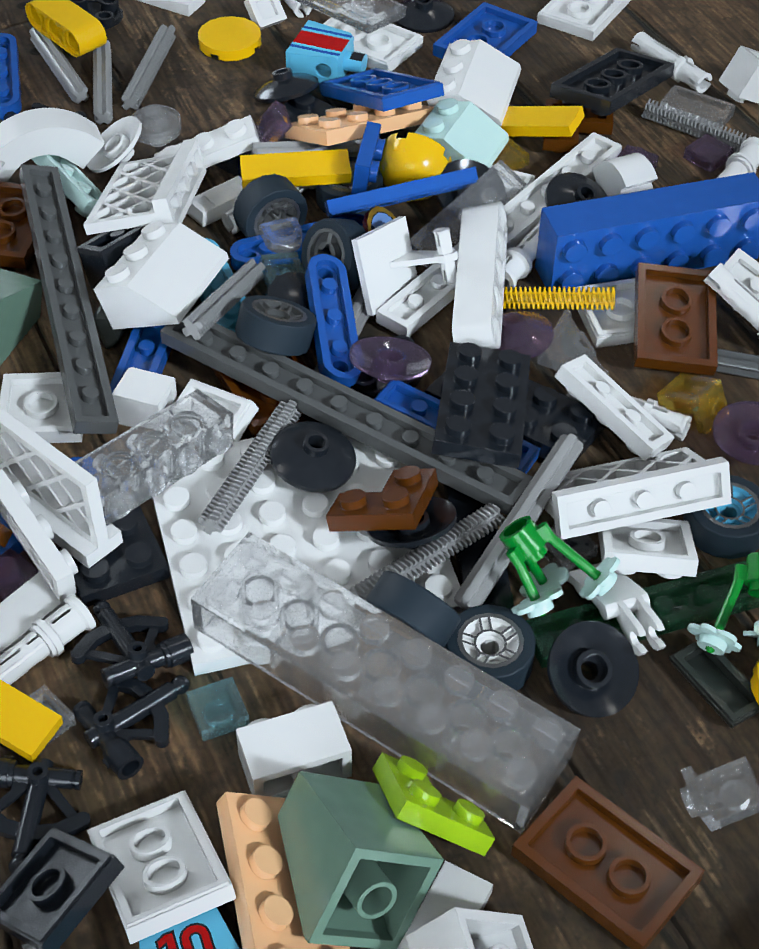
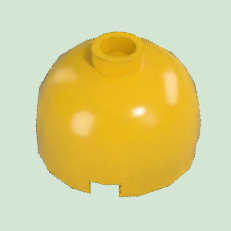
(411, 159)

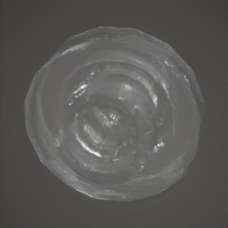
(159, 124)

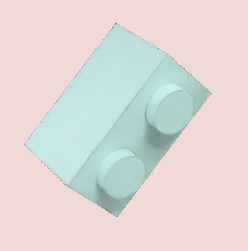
(464, 131)

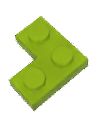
(422, 805)

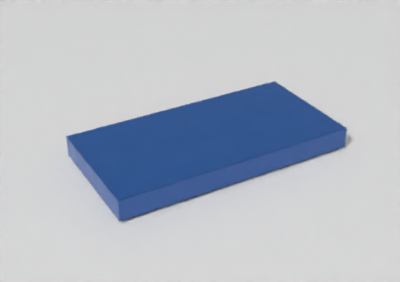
(381, 89)
(401, 192)

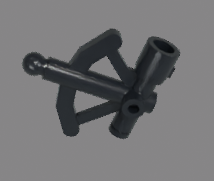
(137, 657)
(112, 731)
(37, 782)

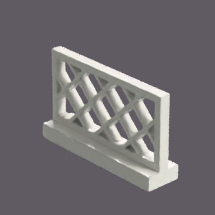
(149, 191)
(58, 491)
(638, 491)

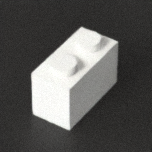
(282, 746)

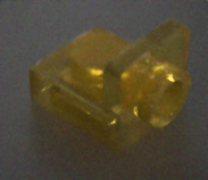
(694, 395)

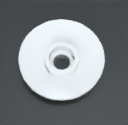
(118, 145)

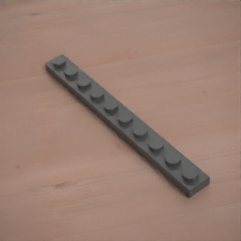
(68, 303)
(347, 412)

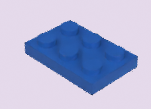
(493, 25)

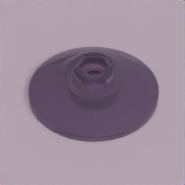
(526, 332)
(390, 358)
(738, 431)

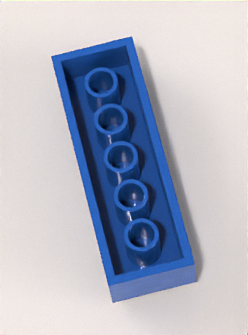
(669, 226)

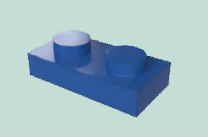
(370, 150)

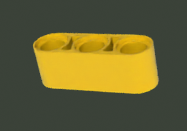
(66, 25)

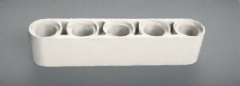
(480, 276)

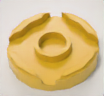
(229, 38)

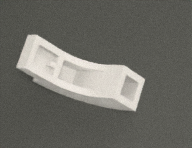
(47, 133)

